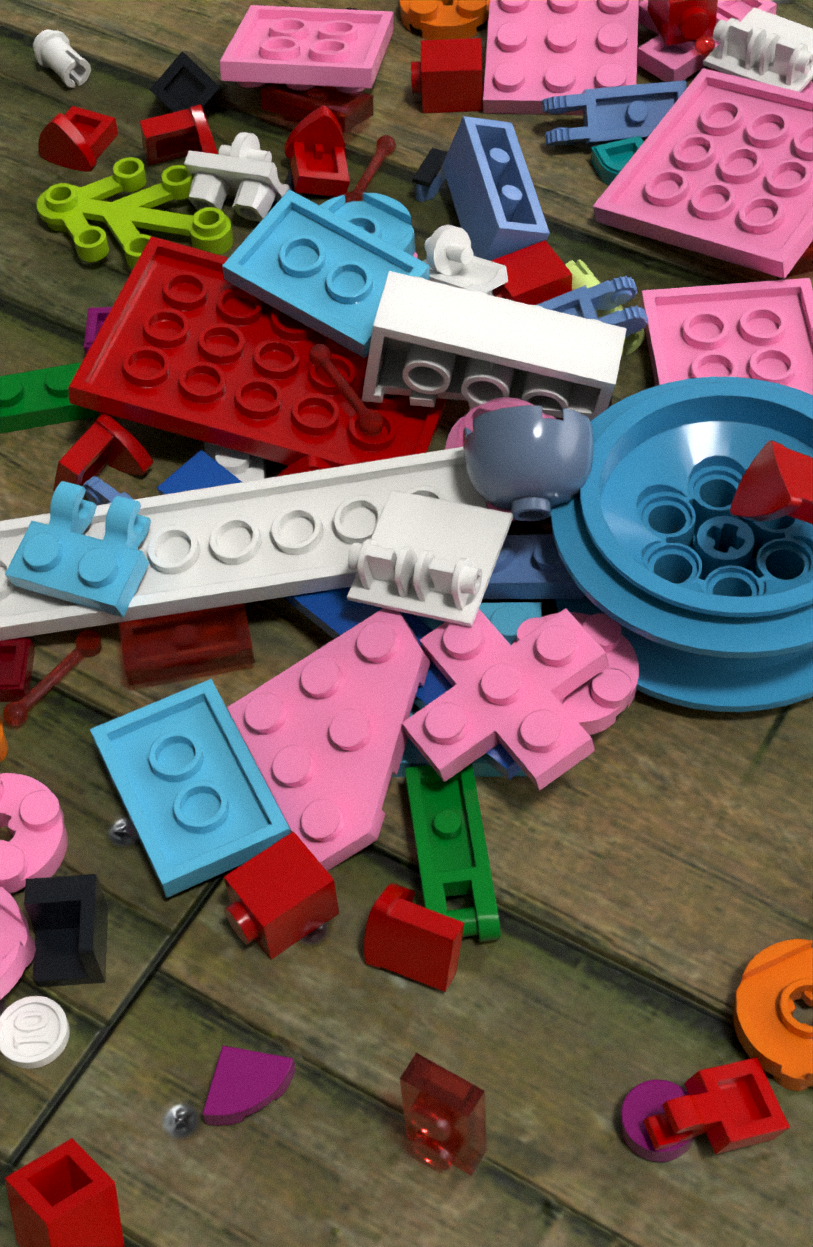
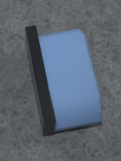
(429, 175)

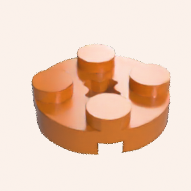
(442, 21)
(766, 1010)

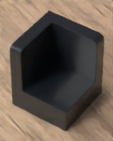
(187, 83)
(69, 929)

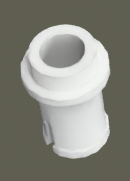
(54, 51)

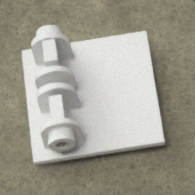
(764, 50)
(429, 557)

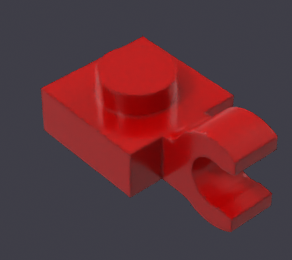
(726, 1103)

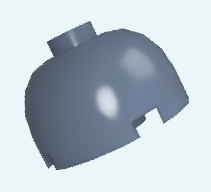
(527, 459)

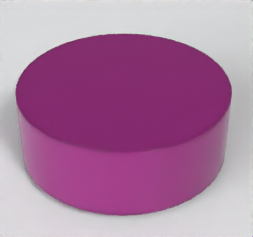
(644, 1102)

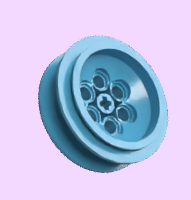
(651, 542)

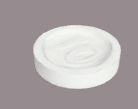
(33, 1032)

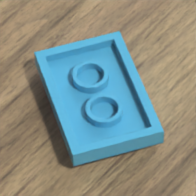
(319, 270)
(189, 787)

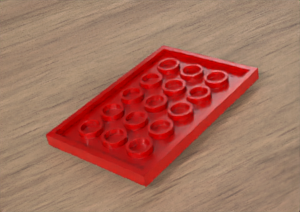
(233, 370)

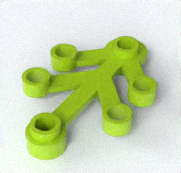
(68, 206)

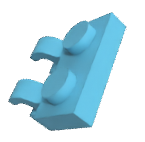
(79, 567)

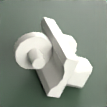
(236, 171)
(455, 265)

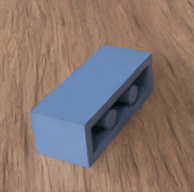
(493, 189)

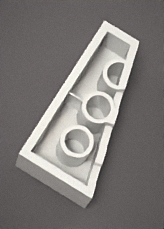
(483, 347)

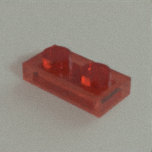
(295, 105)
(185, 643)
(443, 1116)

